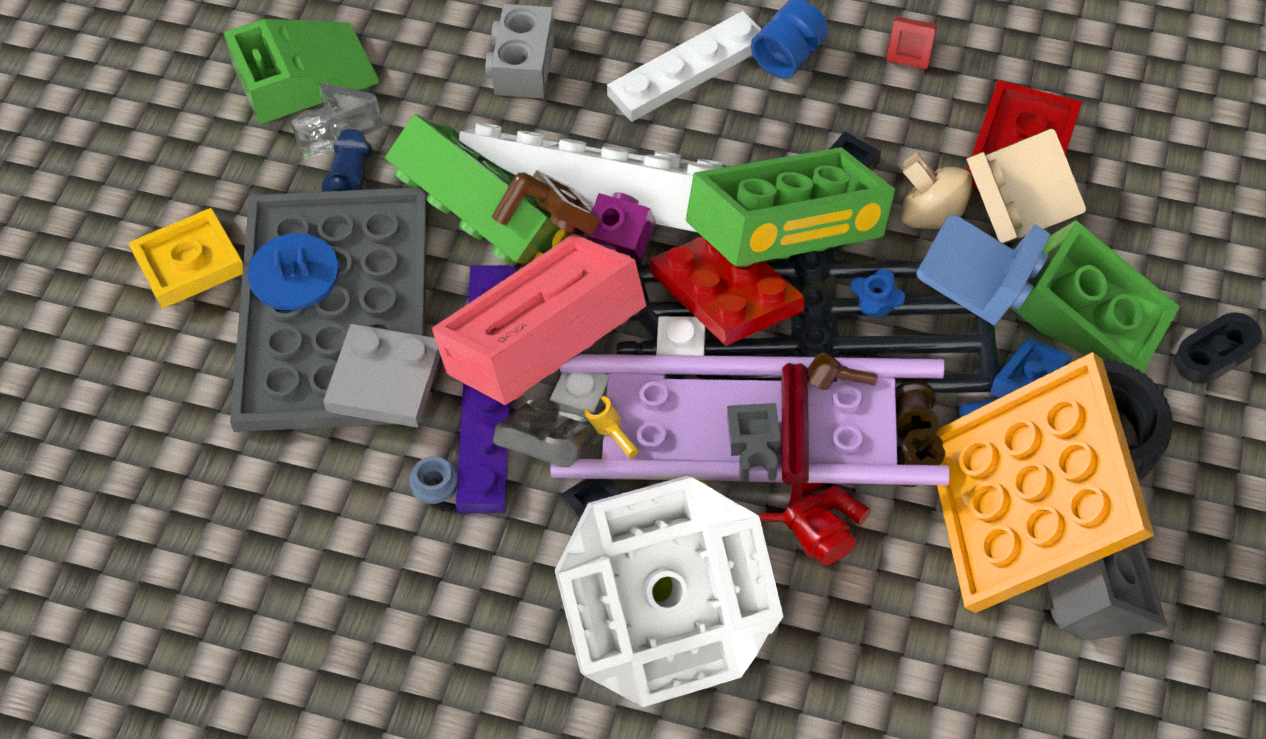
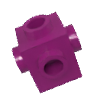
(622, 225)

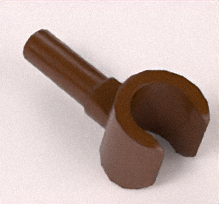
(826, 368)

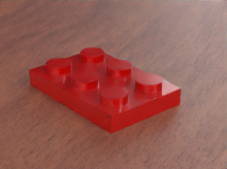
(1023, 113)
(725, 297)

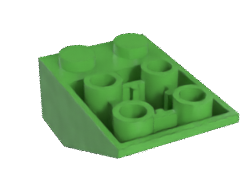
(288, 58)

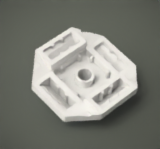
(719, 599)

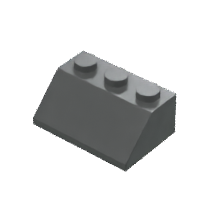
(1108, 597)

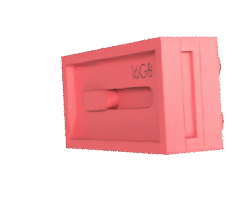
(539, 318)

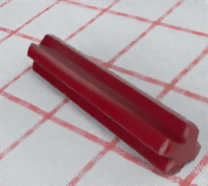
(795, 424)

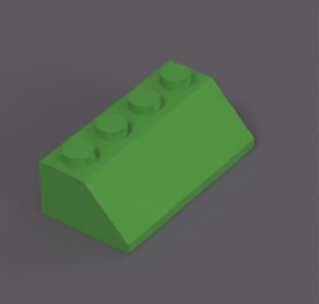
(471, 188)

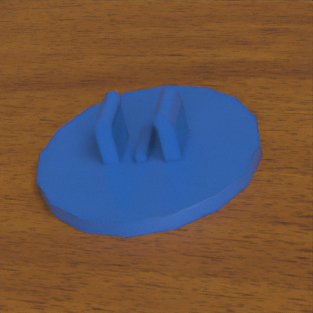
(293, 271)

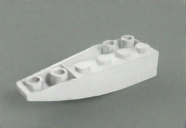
(653, 180)

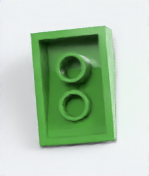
(1096, 300)

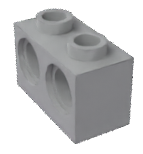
(521, 51)

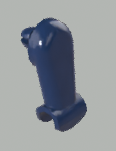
(349, 162)

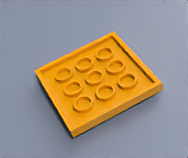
(1039, 485)

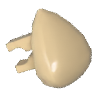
(934, 194)

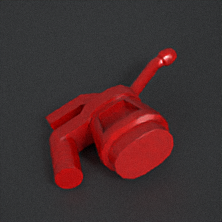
(815, 526)

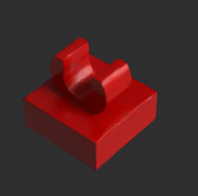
(911, 42)

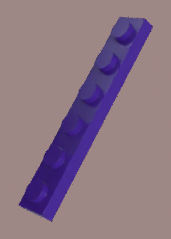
(481, 463)

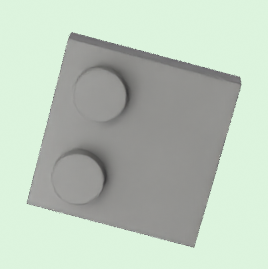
(383, 375)

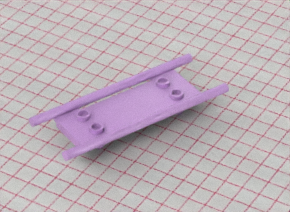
(685, 428)

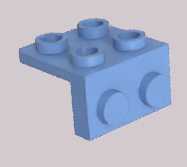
(982, 270)

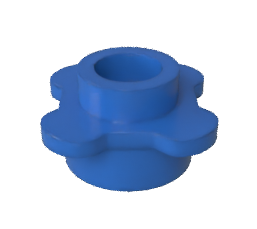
(877, 303)

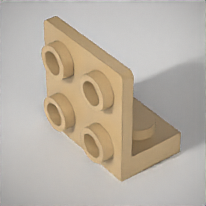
(1027, 186)

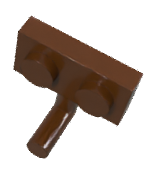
(560, 200)

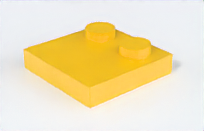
(186, 258)

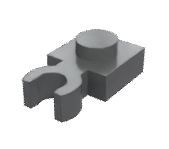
(754, 437)

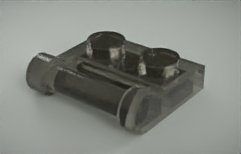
(546, 432)

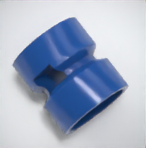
(790, 38)

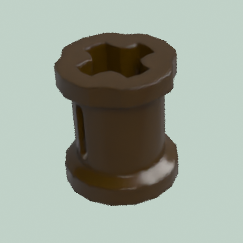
(915, 405)
(910, 454)

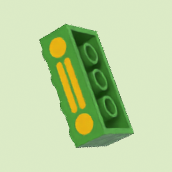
(788, 206)

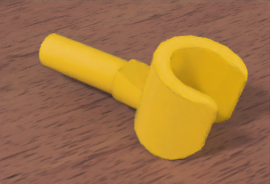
(609, 423)

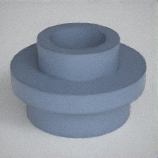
(433, 468)

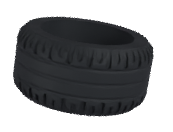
(1145, 409)

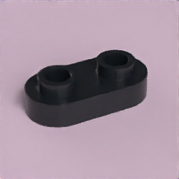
(1213, 349)

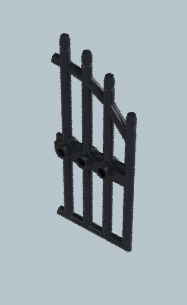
(817, 326)

